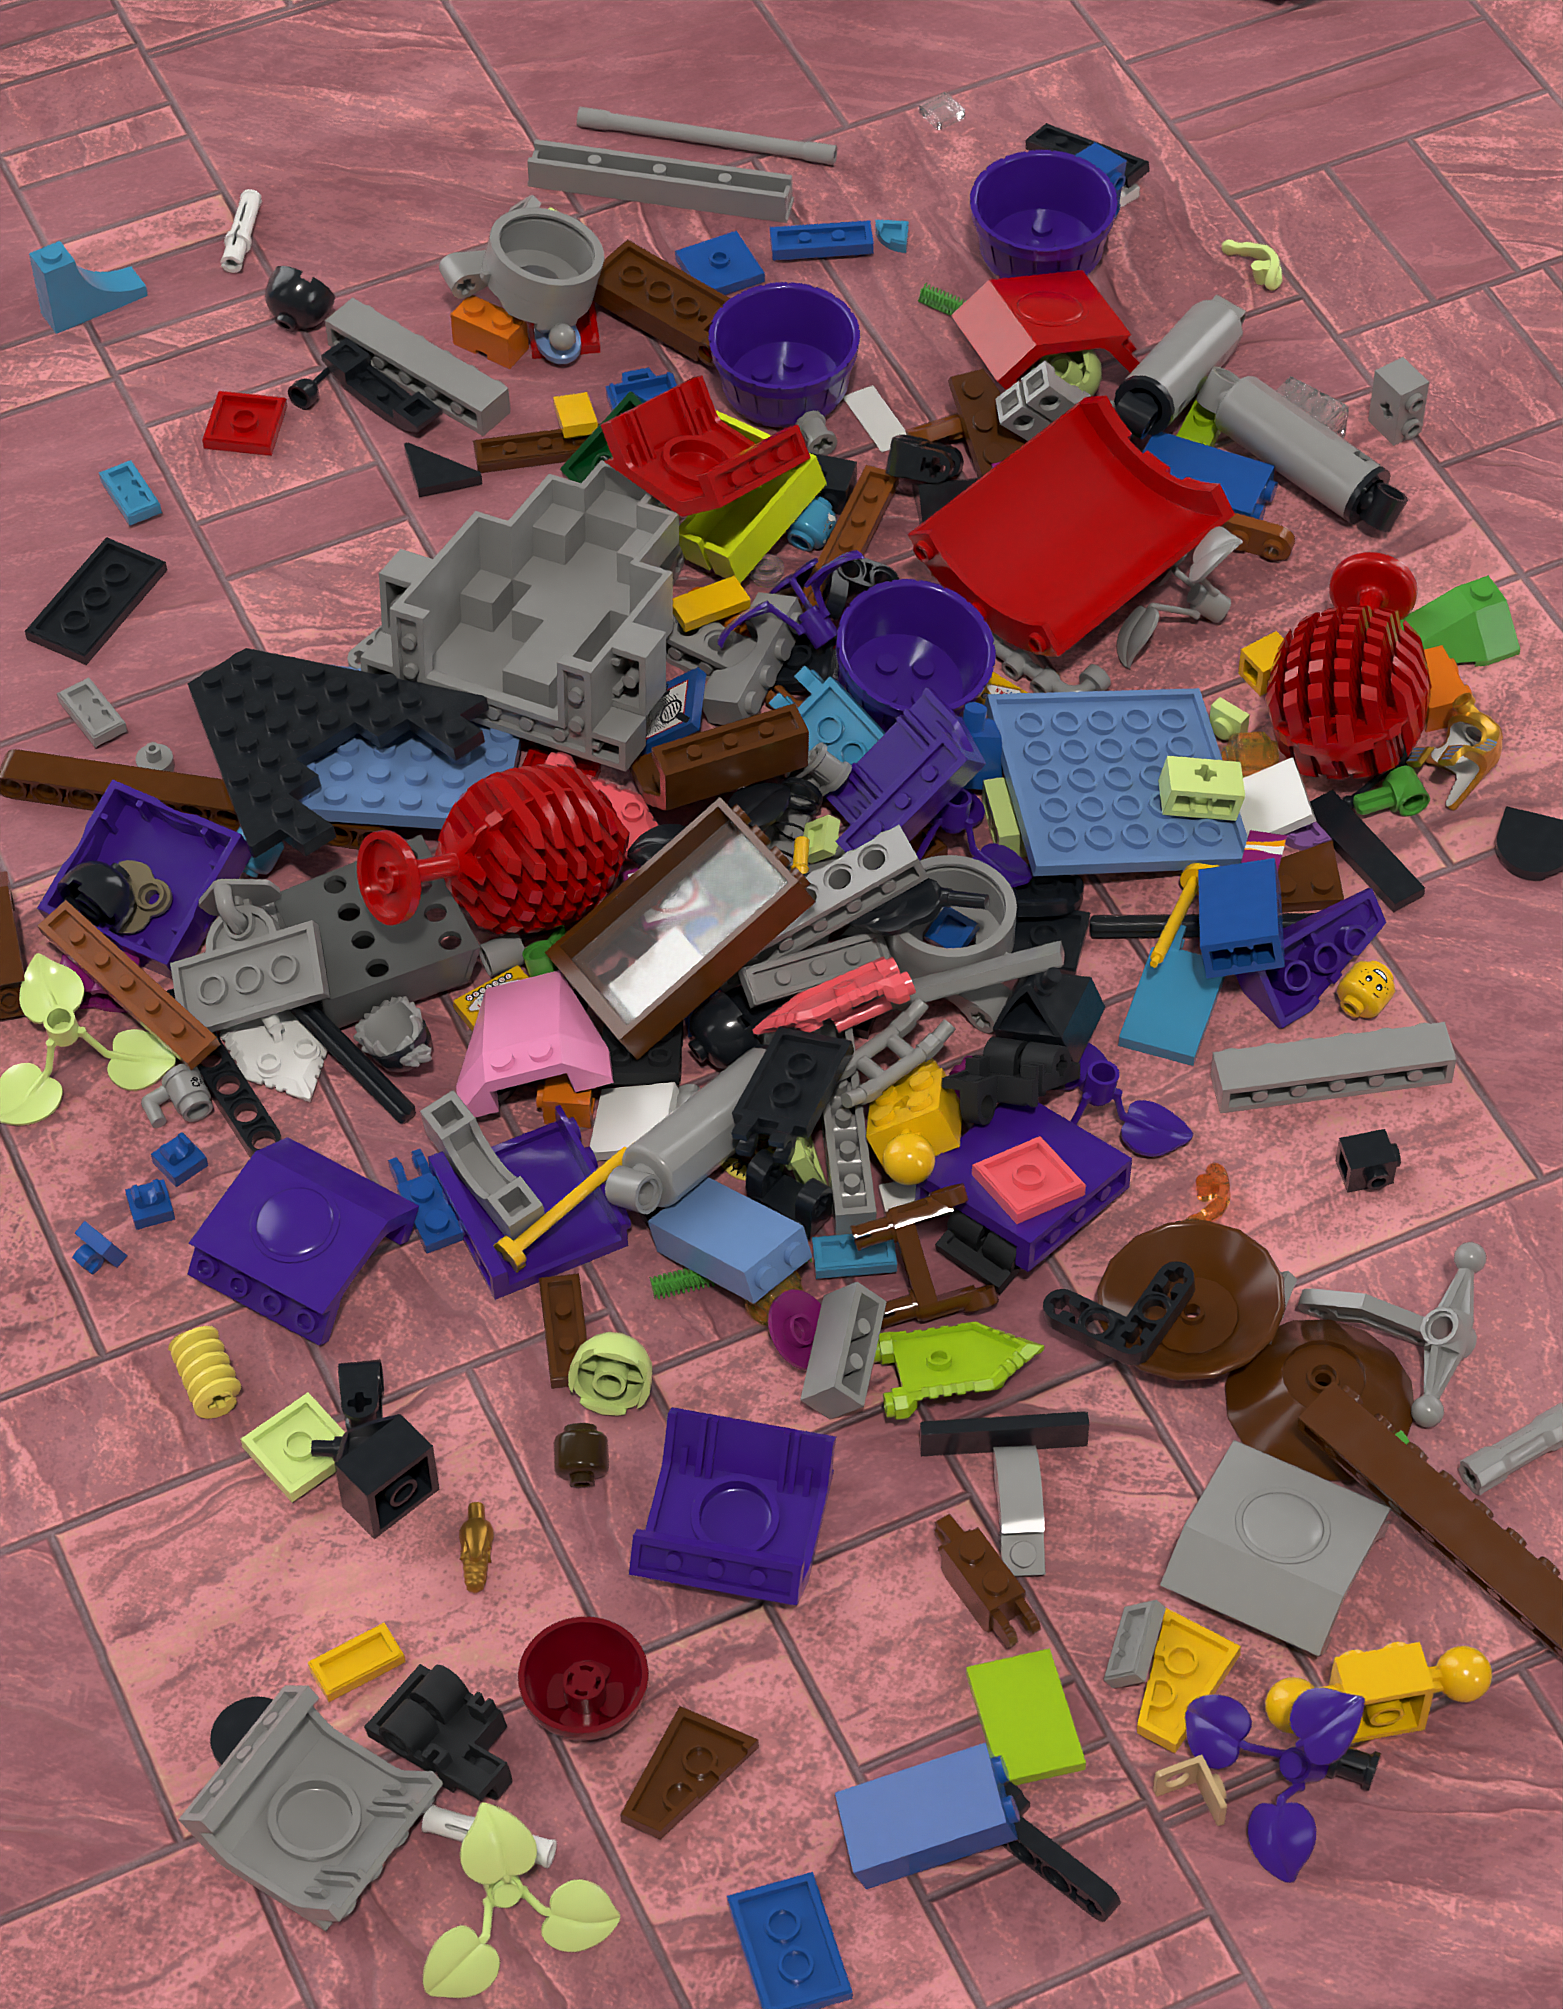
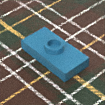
(130, 492)
(839, 1257)

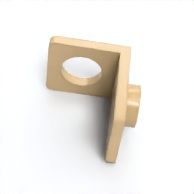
(1196, 1772)

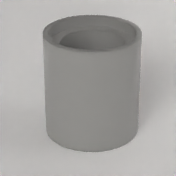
(502, 954)

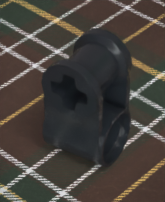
(361, 1391)

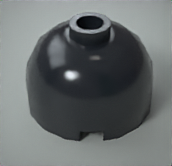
(296, 300)
(100, 893)
(719, 1031)

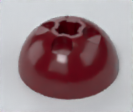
(583, 1659)

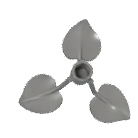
(1203, 598)

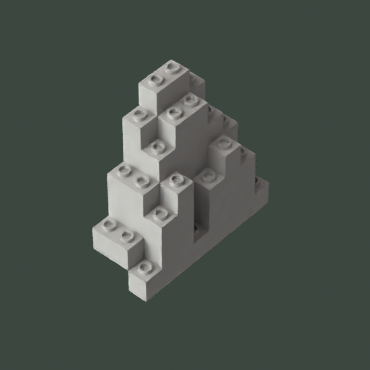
(544, 615)

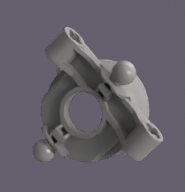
(538, 268)
(992, 939)

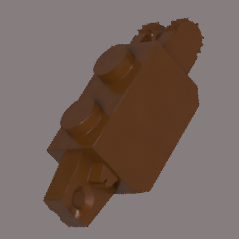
(983, 1581)

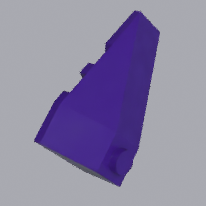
(1314, 957)

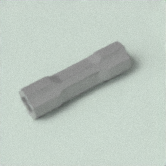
(1495, 1462)

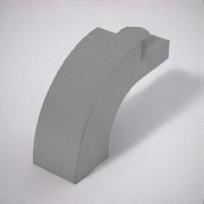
(1020, 1509)

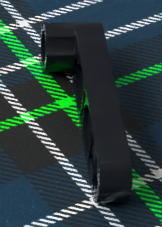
(1058, 1865)

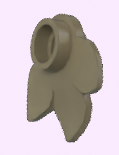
(144, 887)

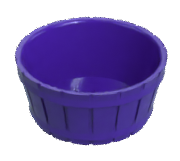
(1042, 213)
(784, 351)
(911, 639)

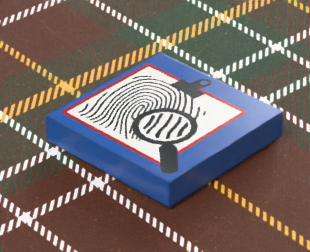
(677, 711)

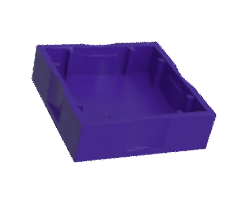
(180, 851)

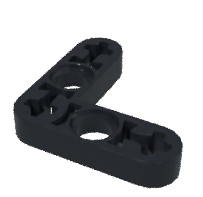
(1121, 1327)

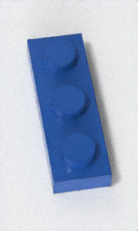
(821, 240)

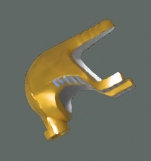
(1469, 750)

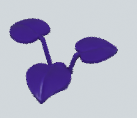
(814, 621)
(966, 812)
(1147, 1126)
(1325, 1723)

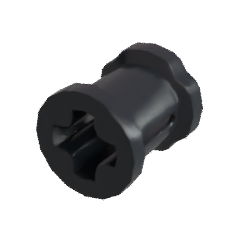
(1356, 1767)

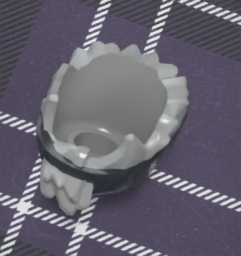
(395, 1035)

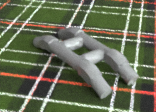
(892, 1038)

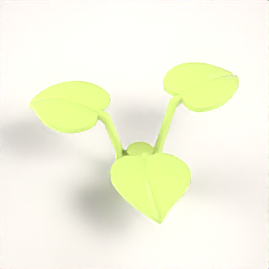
(50, 998)
(494, 1855)

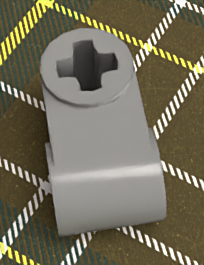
(823, 771)

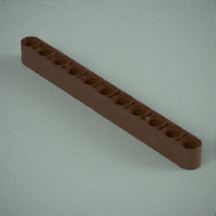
(83, 782)

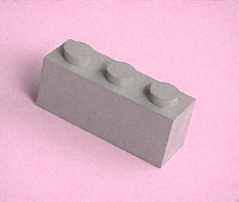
(843, 1350)

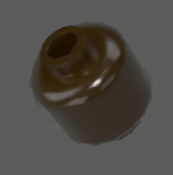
(581, 1454)

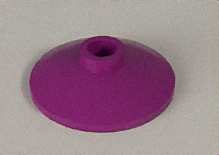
(793, 1325)

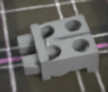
(1036, 401)

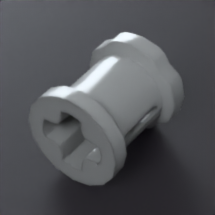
(816, 434)

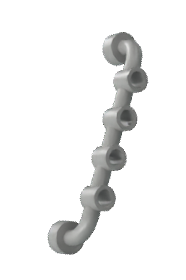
(1046, 679)

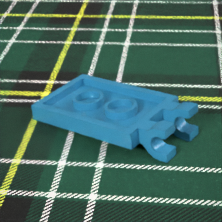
(833, 717)
(1171, 1006)

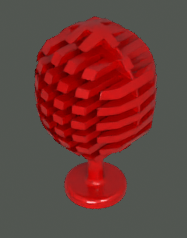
(1353, 678)
(514, 852)

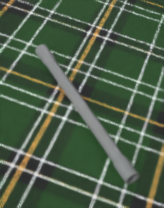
(807, 151)

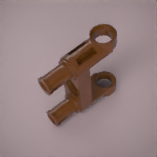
(900, 1227)

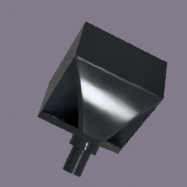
(1052, 1011)
(381, 1471)

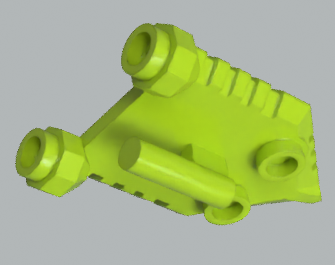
(949, 1362)

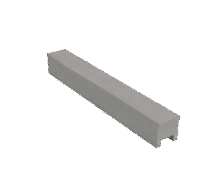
(661, 181)

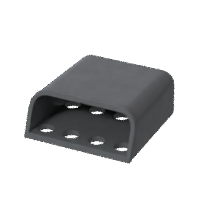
(377, 960)

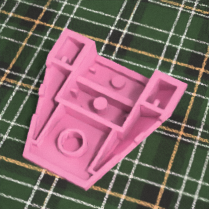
(527, 1035)

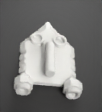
(277, 1053)

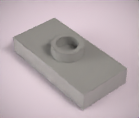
(92, 712)
(1134, 1644)

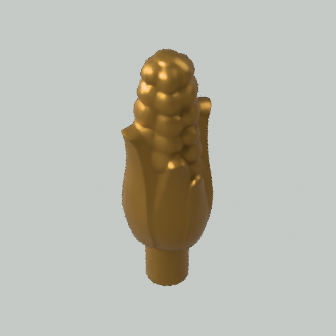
(476, 1543)

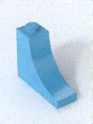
(76, 295)

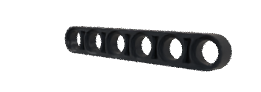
(238, 1101)

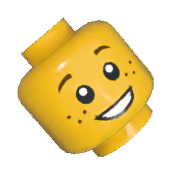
(1366, 989)

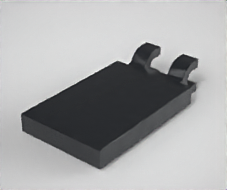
(789, 1091)

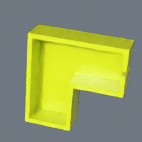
(744, 530)

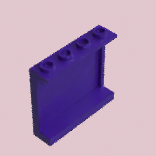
(1095, 1162)
(552, 1166)

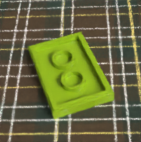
(1026, 1716)

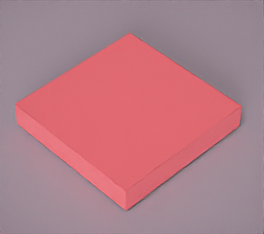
(1028, 1180)

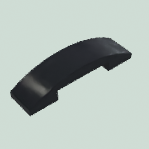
(376, 391)

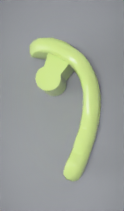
(1266, 267)

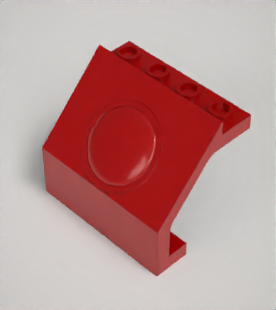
(1040, 315)
(690, 456)

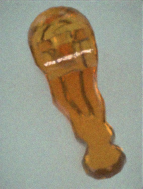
(1209, 1186)

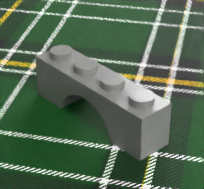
(740, 689)
(497, 1190)

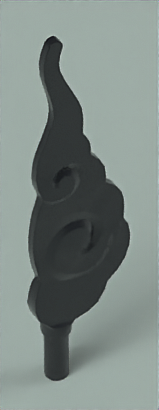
(916, 908)

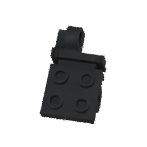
(658, 1065)
(1010, 1074)
(979, 1251)
(444, 1731)

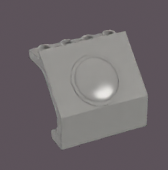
(1275, 1547)
(306, 1810)

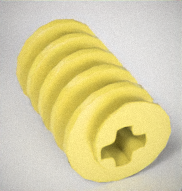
(205, 1371)

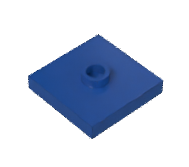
(721, 263)

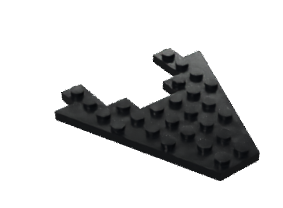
(282, 712)

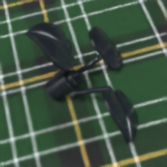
(760, 801)

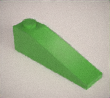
(1469, 623)

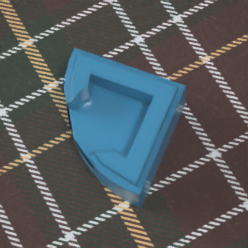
(893, 234)

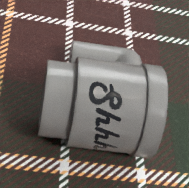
(186, 1092)

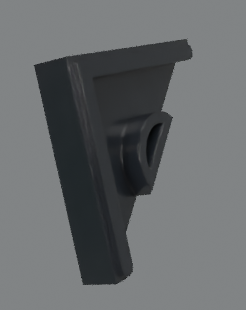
(436, 473)

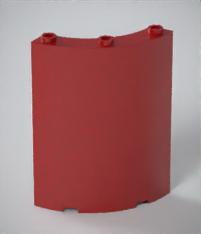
(1066, 530)

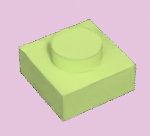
(1227, 719)
(822, 837)

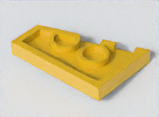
(1185, 1666)

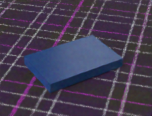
(789, 1945)

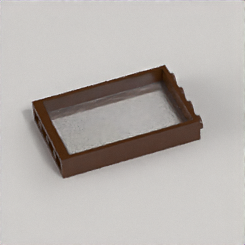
(681, 926)

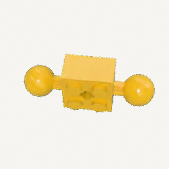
(914, 1124)
(1394, 1685)

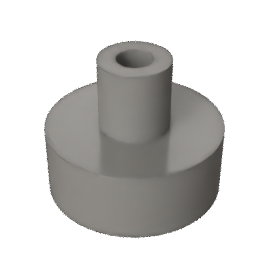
(155, 757)

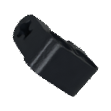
(915, 459)
(852, 580)
(803, 1203)

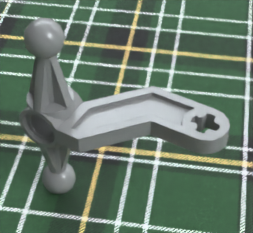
(1441, 1351)

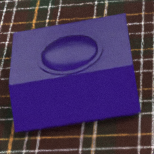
(907, 773)
(296, 1236)
(736, 1507)

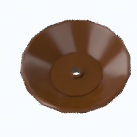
(1235, 1295)
(1283, 1380)

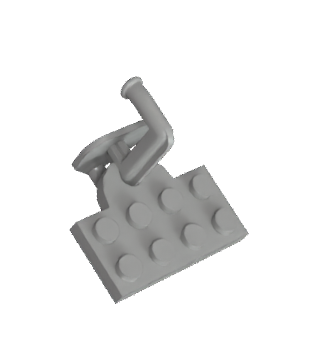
(258, 968)

